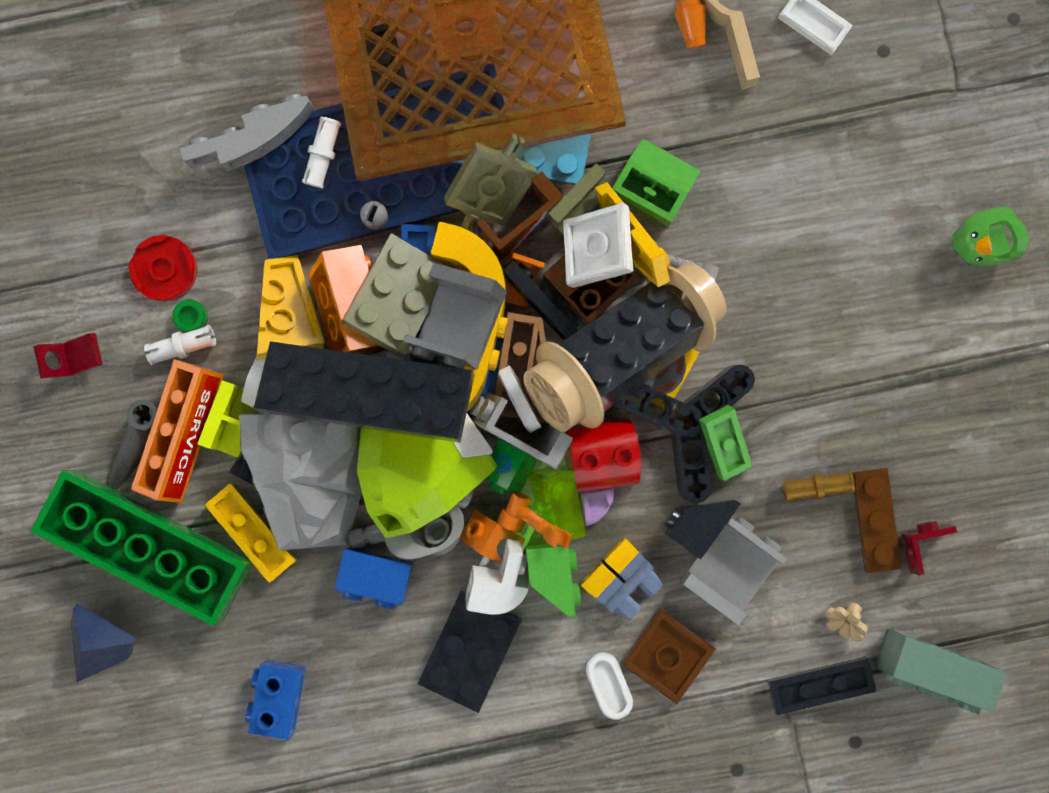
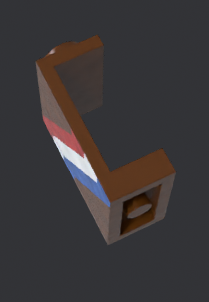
(547, 197)

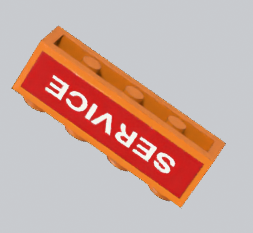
(176, 431)

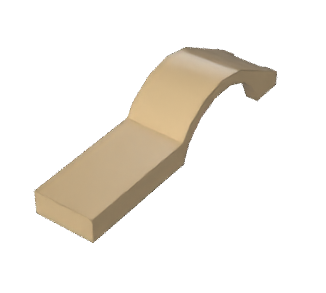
(738, 41)

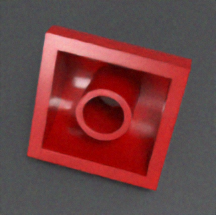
(604, 455)

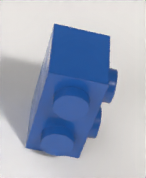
(275, 699)

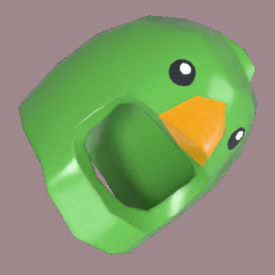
(983, 241)

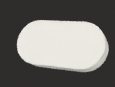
(519, 399)
(609, 685)

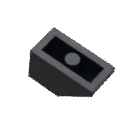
(699, 524)

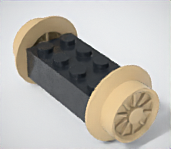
(624, 348)

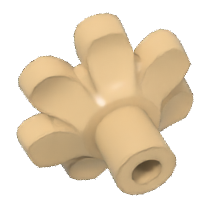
(847, 621)

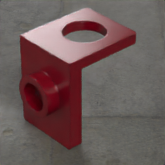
(73, 356)
(924, 531)

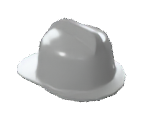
(433, 538)

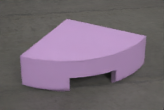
(596, 504)

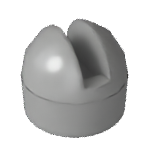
(380, 217)

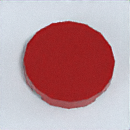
(163, 268)

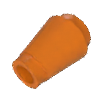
(692, 22)

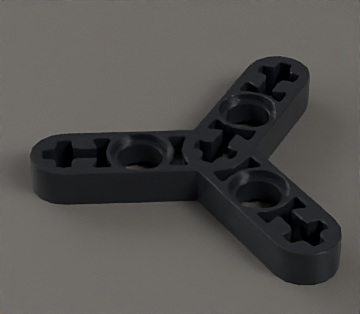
(691, 434)

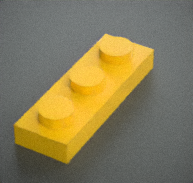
(249, 532)

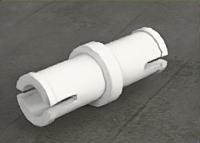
(321, 152)
(180, 345)

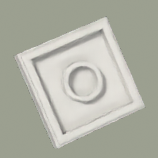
(597, 245)

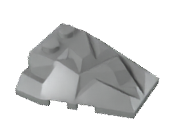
(303, 477)

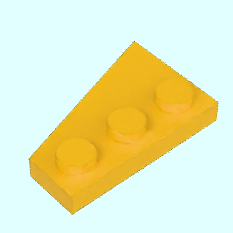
(645, 253)
(286, 307)

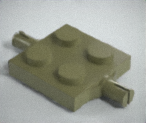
(490, 184)

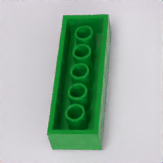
(142, 546)

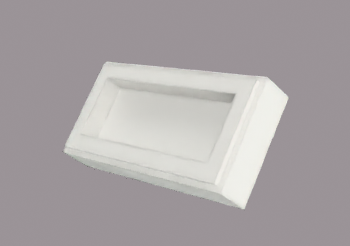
(816, 23)

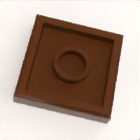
(668, 656)

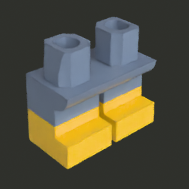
(611, 590)

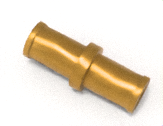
(818, 486)

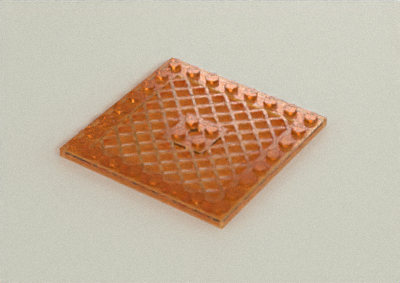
(440, 143)

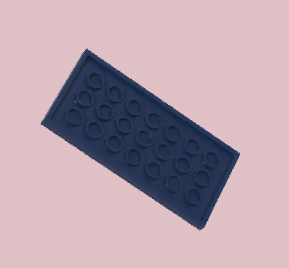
(309, 218)

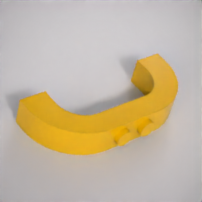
(469, 253)

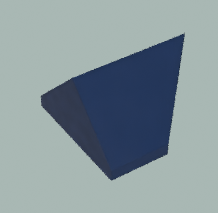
(97, 643)

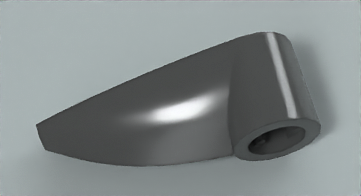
(133, 442)

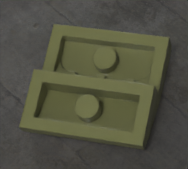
(578, 200)

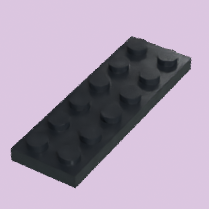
(365, 391)

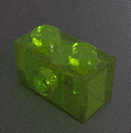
(558, 499)

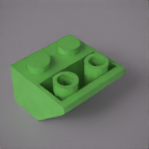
(655, 183)
(551, 575)

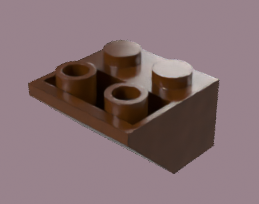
(589, 299)

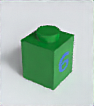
(511, 468)

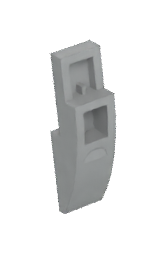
(264, 131)

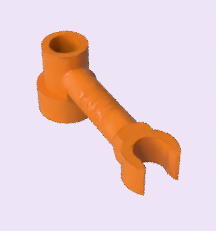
(518, 514)

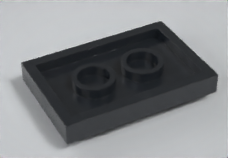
(469, 654)

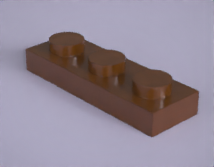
(876, 520)

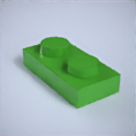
(725, 442)

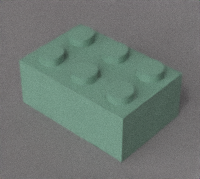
(940, 672)

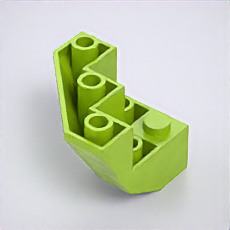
(414, 478)

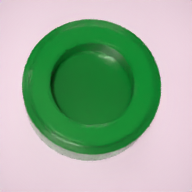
(189, 315)

